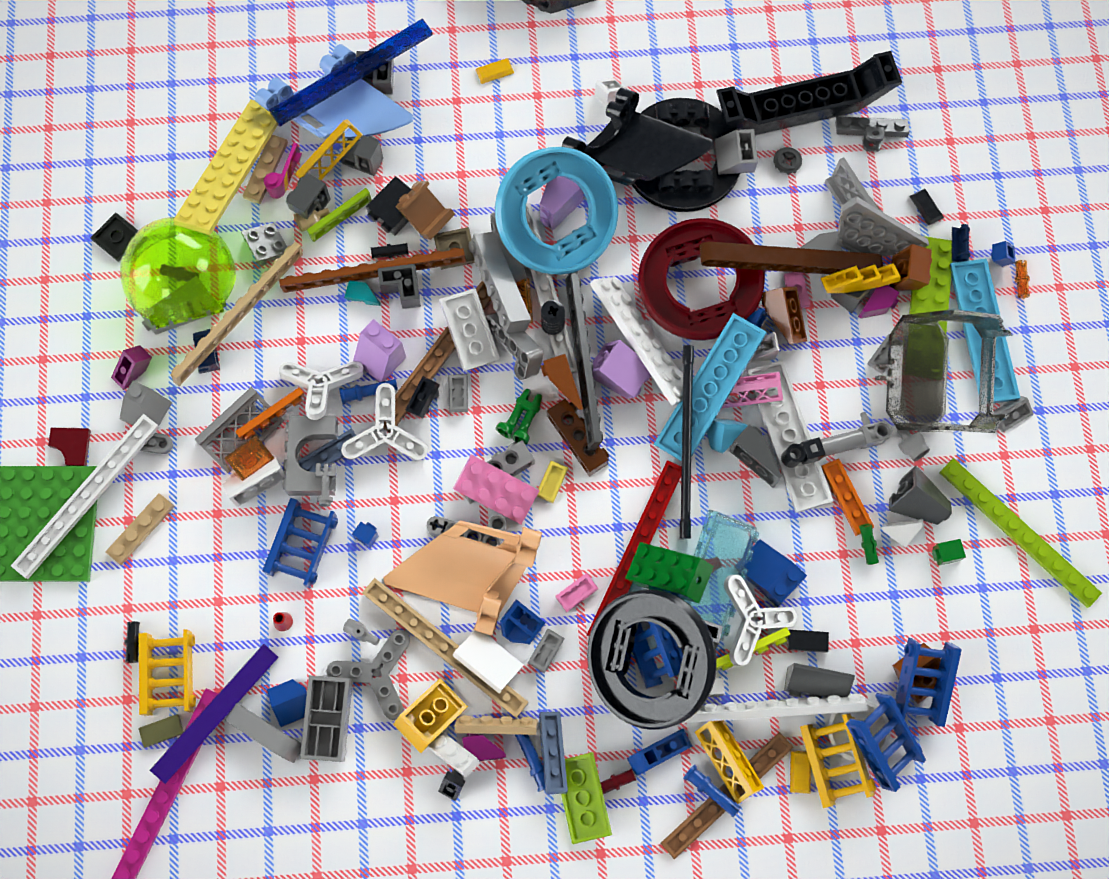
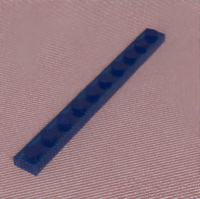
(351, 72)

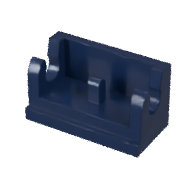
(211, 363)

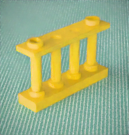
(146, 681)
(823, 775)

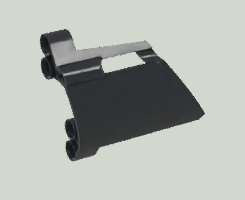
(639, 143)

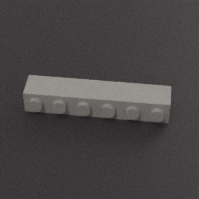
(499, 282)

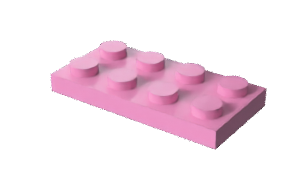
(496, 489)

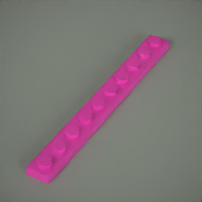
(157, 810)

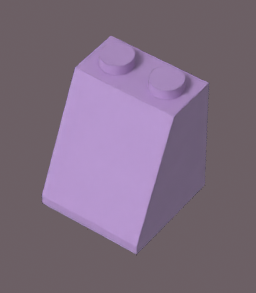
(558, 201)
(379, 351)
(620, 369)

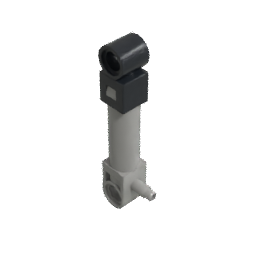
(817, 448)

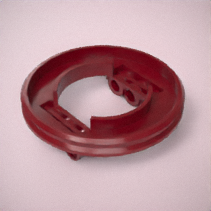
(681, 245)

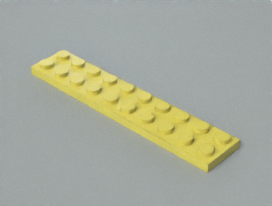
(227, 170)

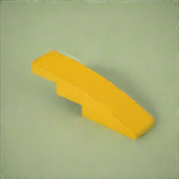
(858, 280)

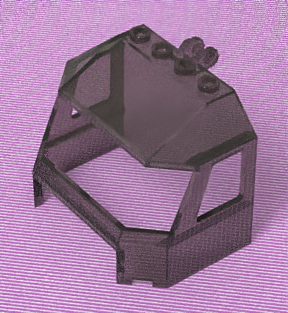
(920, 366)

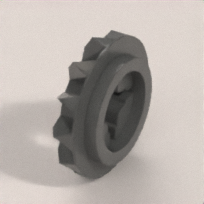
(790, 154)

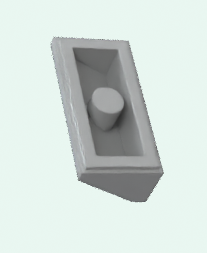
(1017, 411)

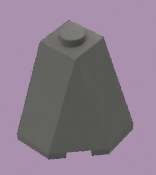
(920, 498)

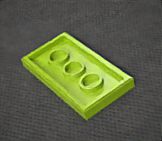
(585, 801)

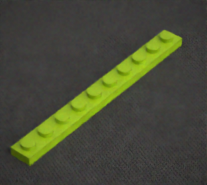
(1020, 533)

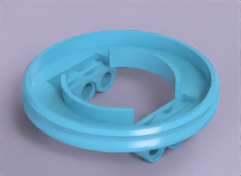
(583, 244)

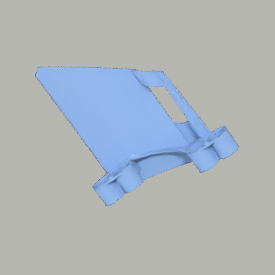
(359, 103)

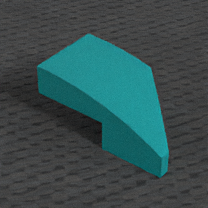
(361, 292)

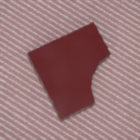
(72, 444)

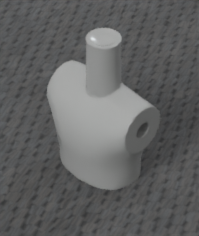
(913, 445)
(359, 632)

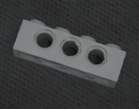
(517, 450)

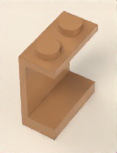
(424, 210)

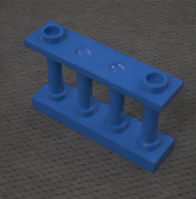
(288, 528)
(644, 656)
(944, 685)
(870, 744)

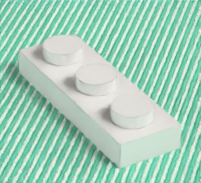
(454, 754)

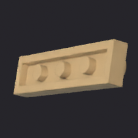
(266, 164)
(139, 529)
(501, 725)

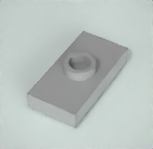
(880, 355)
(458, 393)
(546, 650)

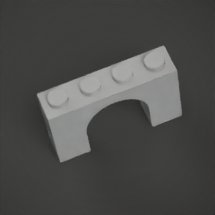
(300, 432)

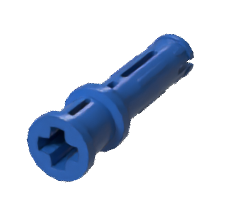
(358, 392)
(533, 760)
(704, 785)

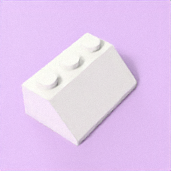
(257, 483)

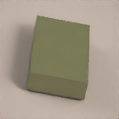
(161, 730)

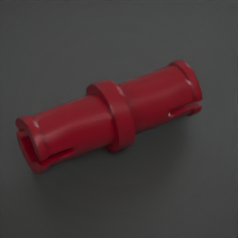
(617, 781)

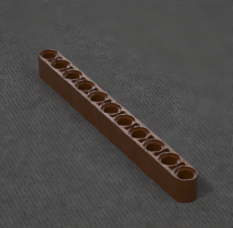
(783, 258)

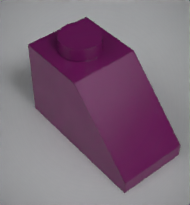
(880, 302)
(131, 366)
(482, 747)

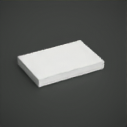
(488, 660)

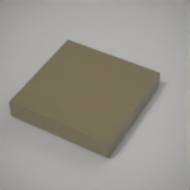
(455, 239)

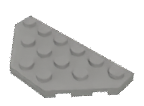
(872, 231)

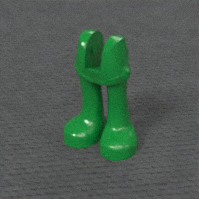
(522, 404)

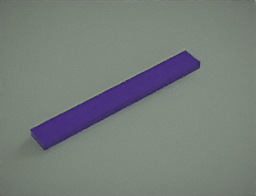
(213, 714)

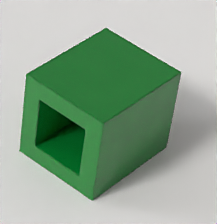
(948, 552)

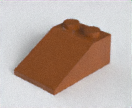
(785, 311)
(559, 373)

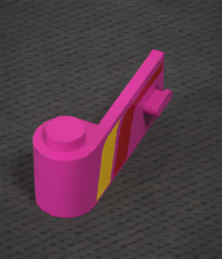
(278, 183)

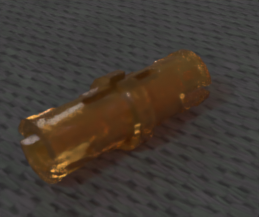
(1022, 279)

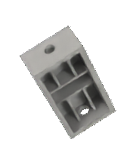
(326, 718)

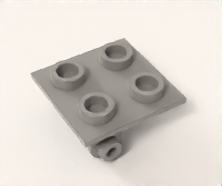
(264, 242)

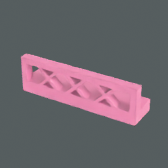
(756, 383)

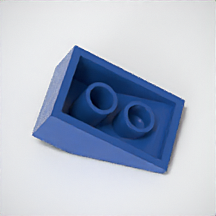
(773, 573)

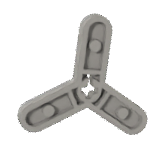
(362, 673)

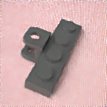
(872, 129)

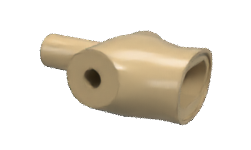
(304, 224)

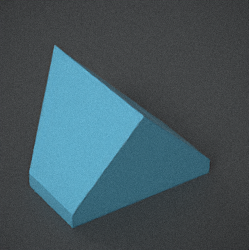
(723, 433)

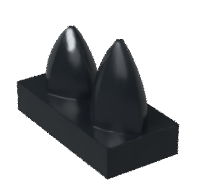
(422, 397)
(452, 785)

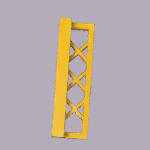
(328, 145)
(731, 756)

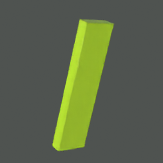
(339, 215)

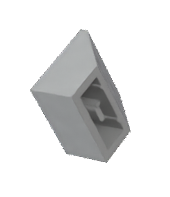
(736, 152)

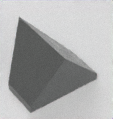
(850, 300)

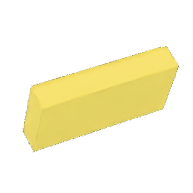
(552, 481)

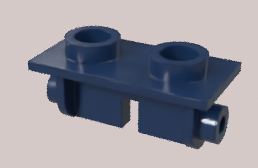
(960, 243)

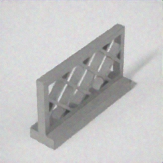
(842, 184)
(229, 416)

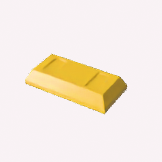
(494, 70)
(800, 772)

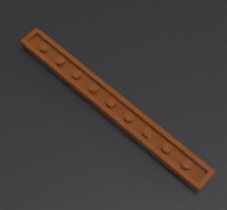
(367, 271)

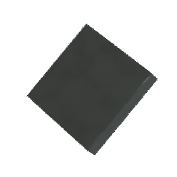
(114, 236)

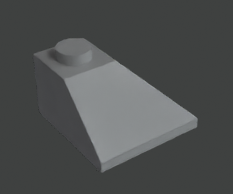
(143, 400)

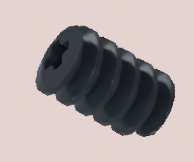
(552, 317)

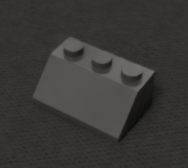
(817, 682)

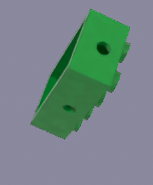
(669, 572)

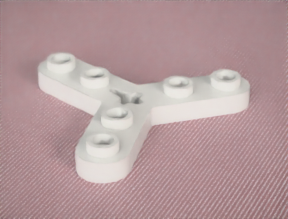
(318, 394)
(373, 438)
(750, 630)

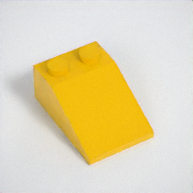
(430, 715)

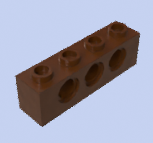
(564, 410)

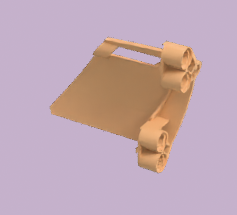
(469, 571)

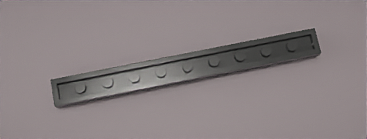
(584, 365)

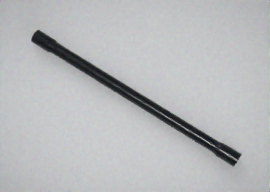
(685, 522)

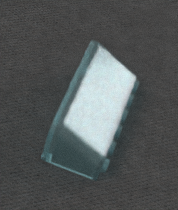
(727, 547)

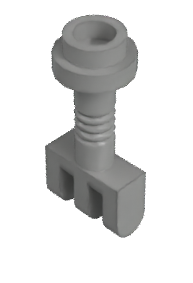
(325, 500)

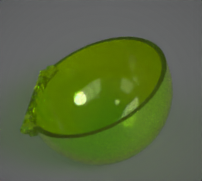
(176, 273)

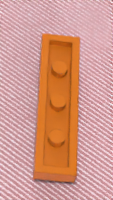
(264, 418)
(846, 495)

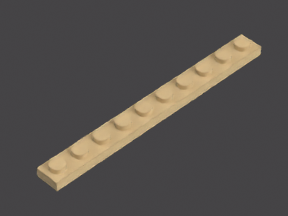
(236, 314)
(438, 643)

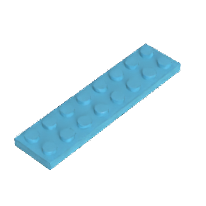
(977, 294)
(713, 383)

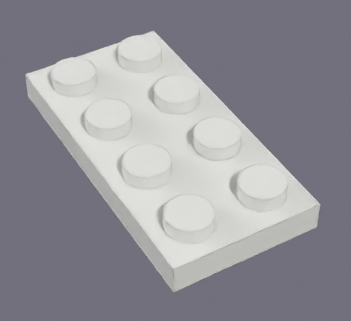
(469, 329)

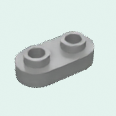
(154, 444)

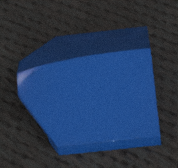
(520, 624)
(288, 702)

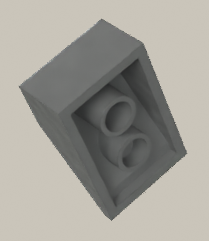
(755, 453)

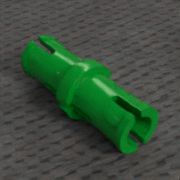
(869, 544)

